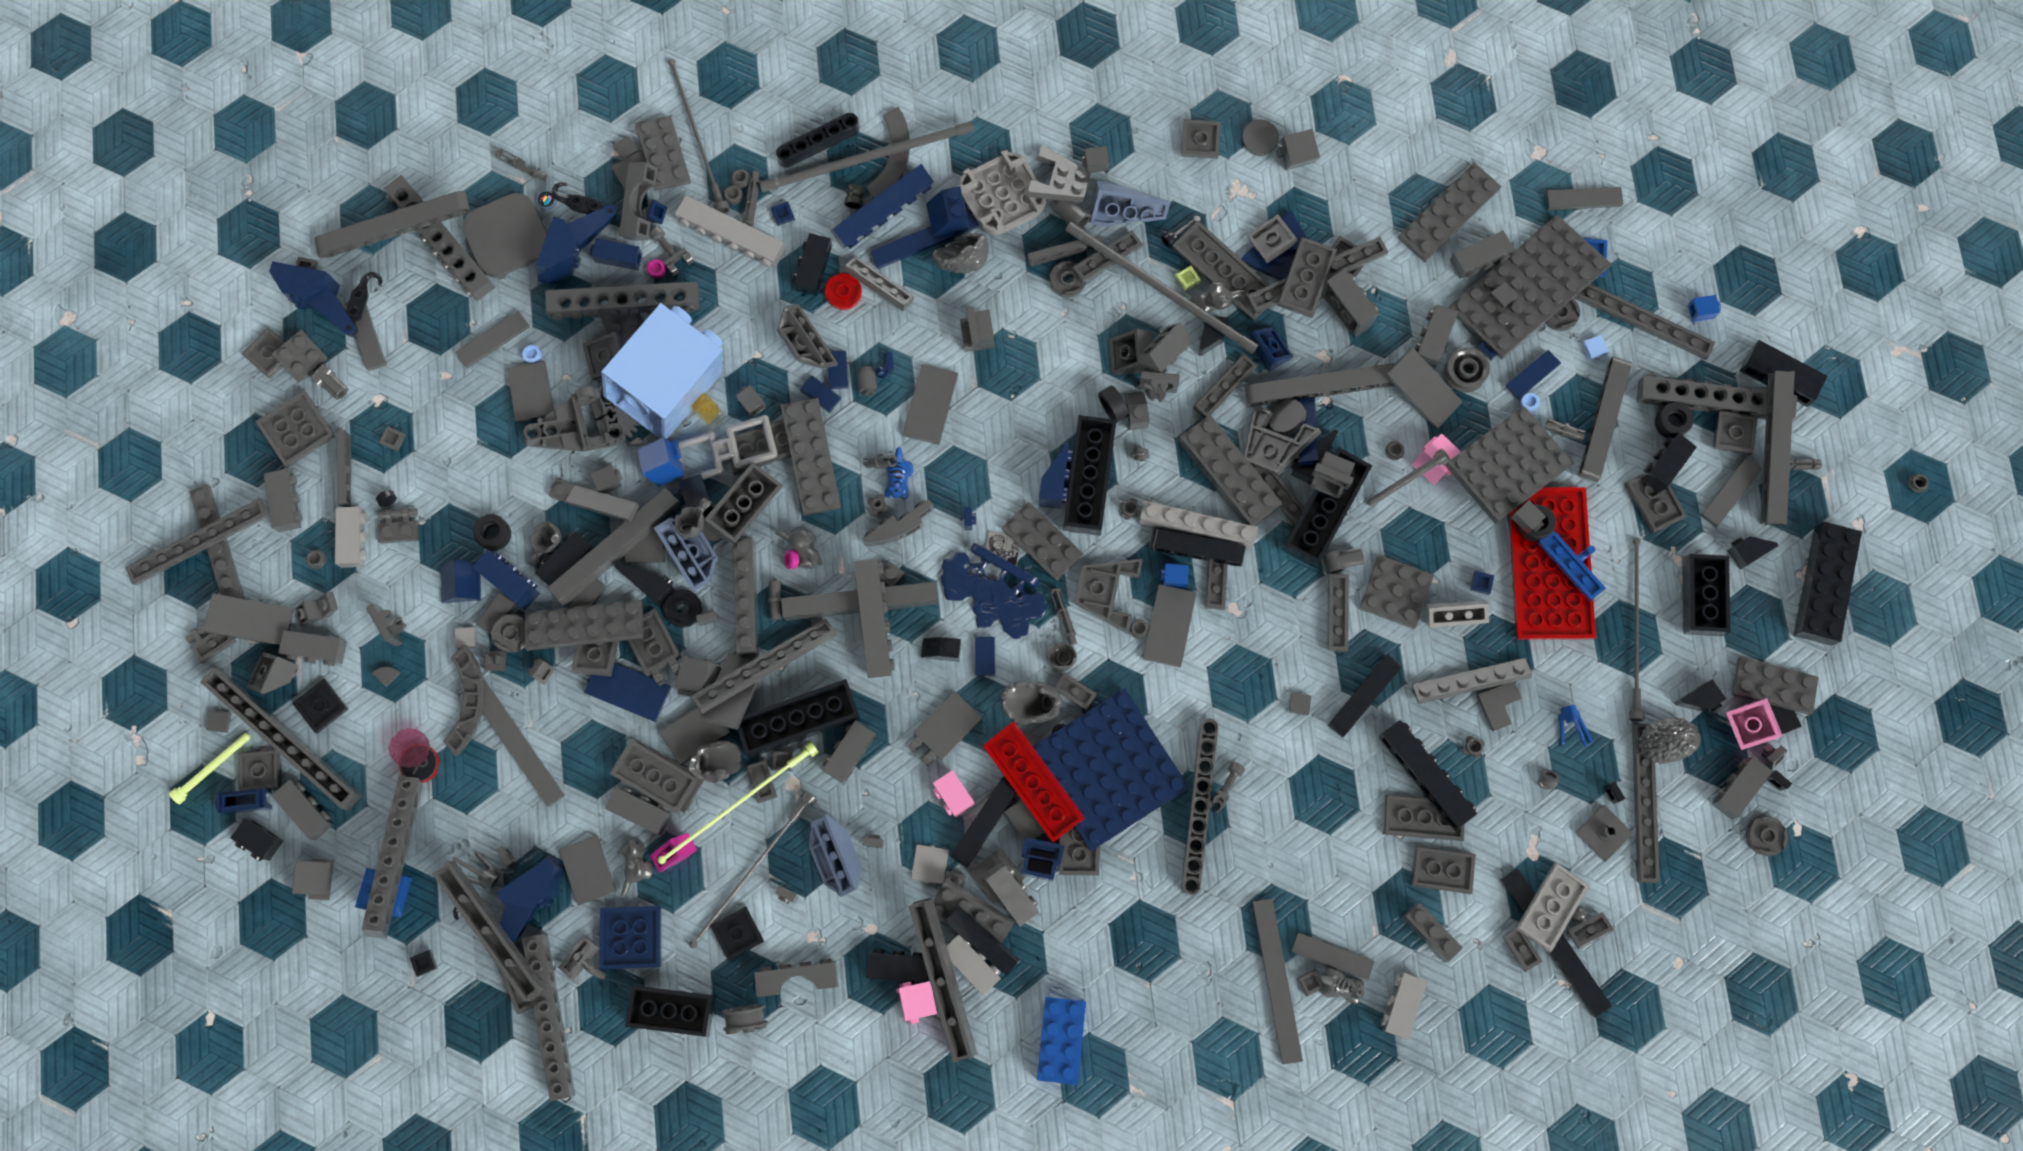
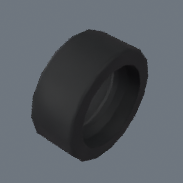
(1113, 403)

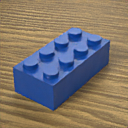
(1061, 1040)

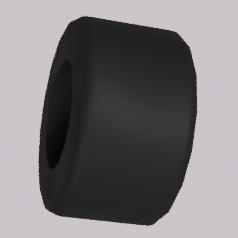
(1678, 409)
(486, 522)
(1549, 526)

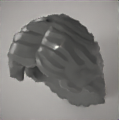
(963, 255)
(1030, 702)
(1669, 740)

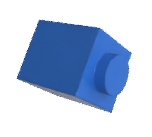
(1704, 308)
(1175, 575)

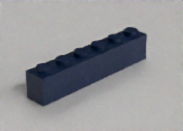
(882, 206)

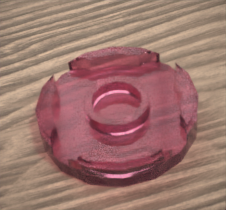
(409, 748)

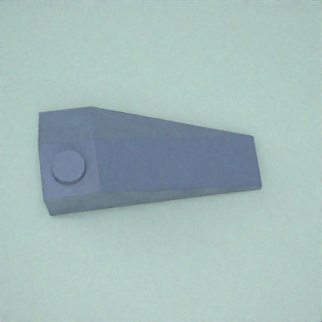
(1118, 205)

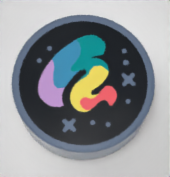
(546, 200)

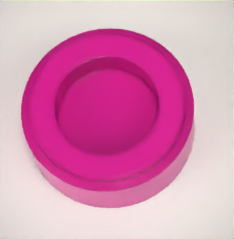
(656, 269)
(791, 559)

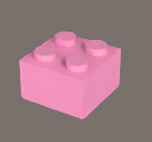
(1754, 723)

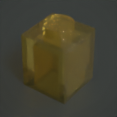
(705, 408)

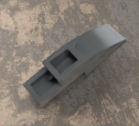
(893, 530)

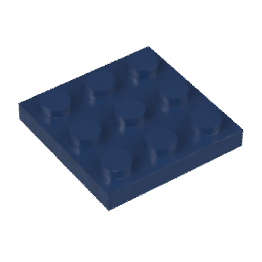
(631, 937)

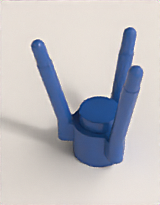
(1571, 715)

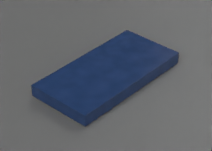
(630, 692)

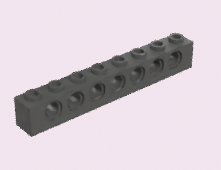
(480, 285)
(633, 293)
(1649, 394)
(392, 857)
(549, 1020)

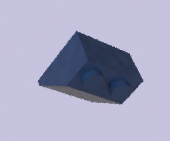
(947, 212)

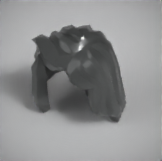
(715, 761)

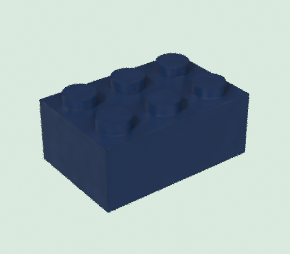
(507, 578)

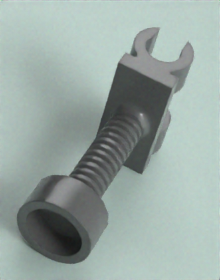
(658, 234)
(1222, 795)

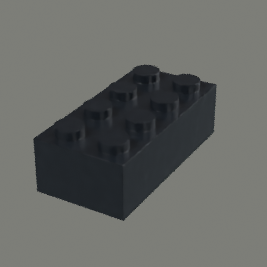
(1706, 595)
(670, 1011)

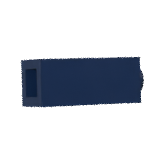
(616, 254)

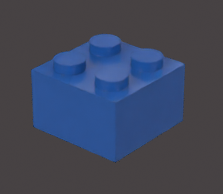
(366, 886)

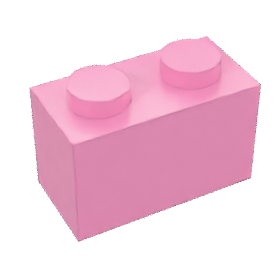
(953, 794)

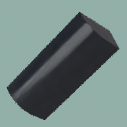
(1767, 359)

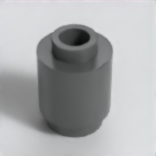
(867, 381)

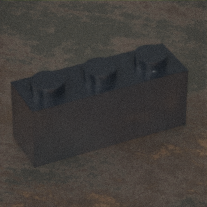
(812, 264)
(1668, 462)
(563, 558)
(896, 966)

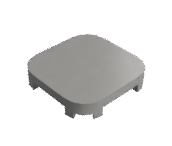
(998, 193)

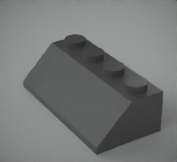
(742, 504)

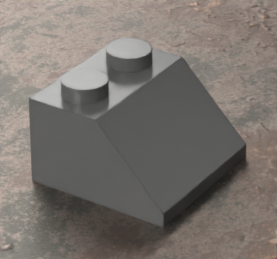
(1126, 349)

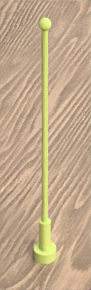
(809, 749)

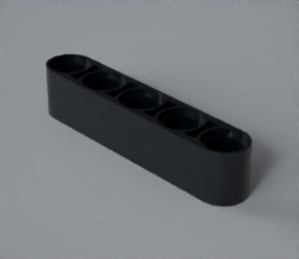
(813, 148)
(1197, 547)
(1364, 695)
(984, 823)

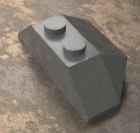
(804, 339)

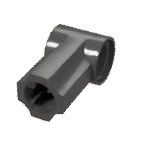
(326, 379)
(1339, 561)

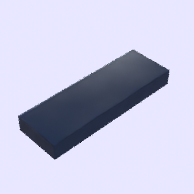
(1533, 374)

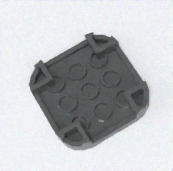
(505, 234)

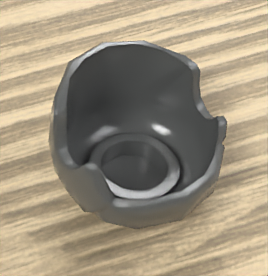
(1061, 656)

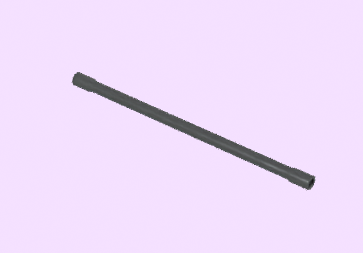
(958, 130)
(1241, 340)

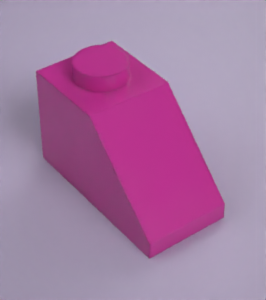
(678, 856)

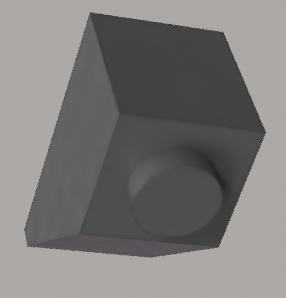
(1138, 410)

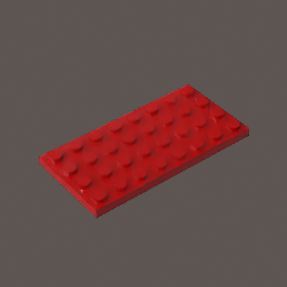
(1544, 597)

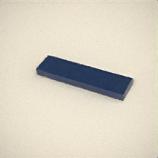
(1310, 453)

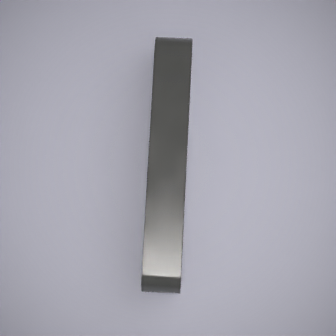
(1605, 419)

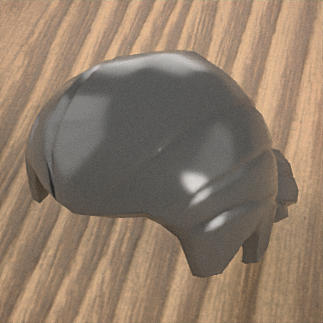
(691, 520)
(544, 540)

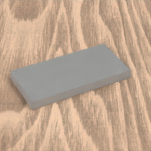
(1552, 907)

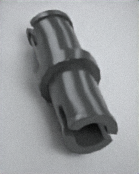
(1564, 430)
(880, 461)
(775, 600)

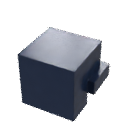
(1041, 858)

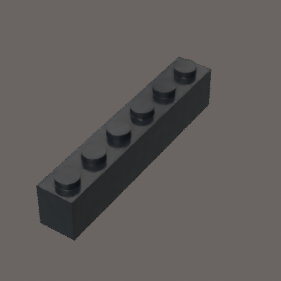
(1428, 775)

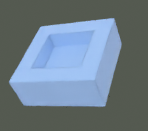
(1595, 347)

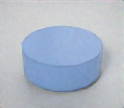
(532, 354)
(1530, 401)

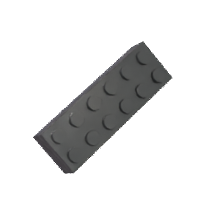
(1229, 472)

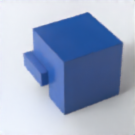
(661, 462)

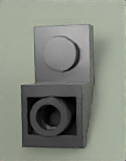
(316, 610)

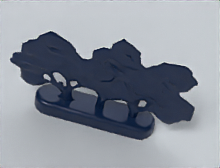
(993, 597)

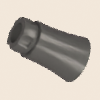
(1071, 212)

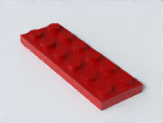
(1033, 782)

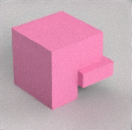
(1428, 451)
(916, 1001)

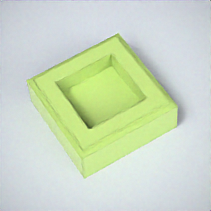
(1188, 278)

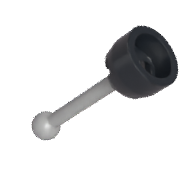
(1170, 237)

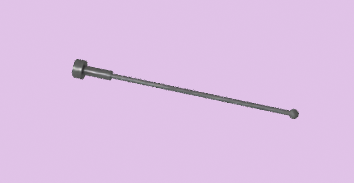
(720, 205)
(1636, 714)
(807, 799)

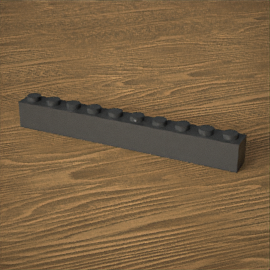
(281, 739)

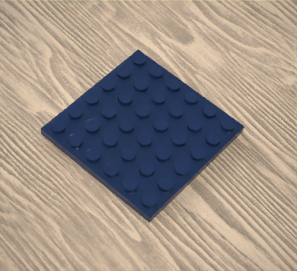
(1111, 768)

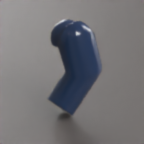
(888, 366)

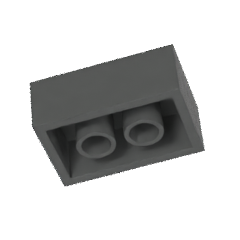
(1350, 303)

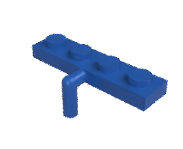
(1573, 565)

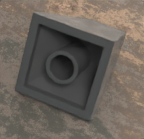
(271, 673)

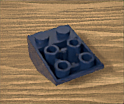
(1052, 487)

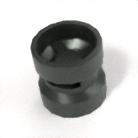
(854, 196)

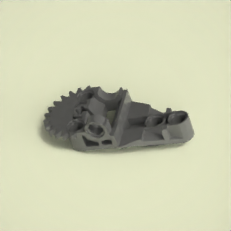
(570, 426)

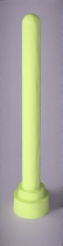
(179, 794)

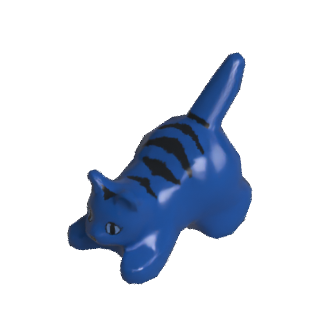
(898, 477)

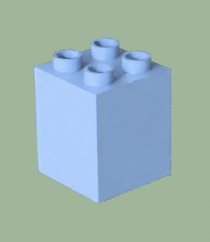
(663, 370)

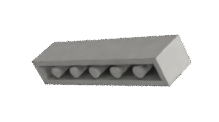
(730, 231)
(1197, 524)

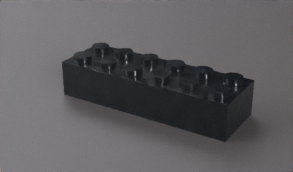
(1089, 475)
(1324, 516)
(1827, 583)
(797, 718)

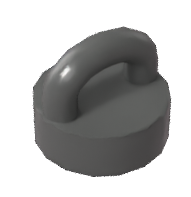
(1548, 779)

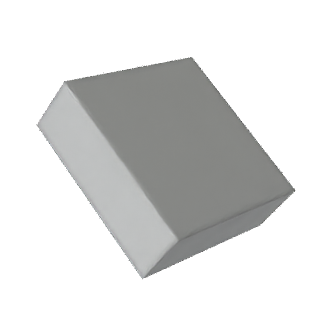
(465, 636)

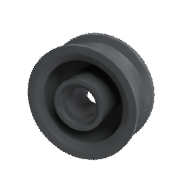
(1463, 381)
(744, 1018)

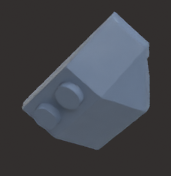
(692, 555)
(834, 855)

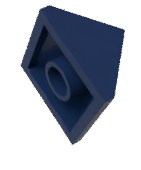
(1270, 348)
(460, 582)

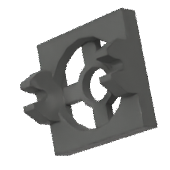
(1158, 383)
(387, 625)

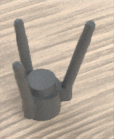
(487, 877)

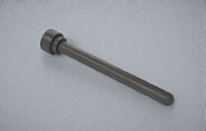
(1440, 458)

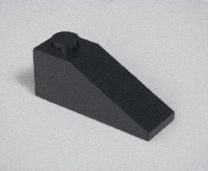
(1304, 472)
(648, 582)

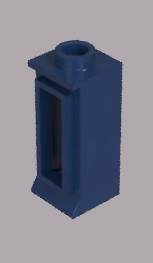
(221, 801)

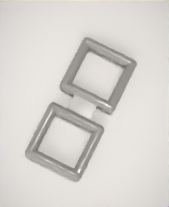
(727, 447)

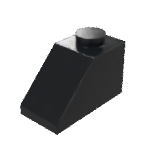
(1211, 337)
(1749, 550)
(941, 648)
(1703, 698)

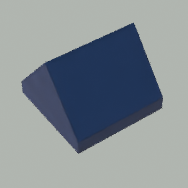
(656, 212)

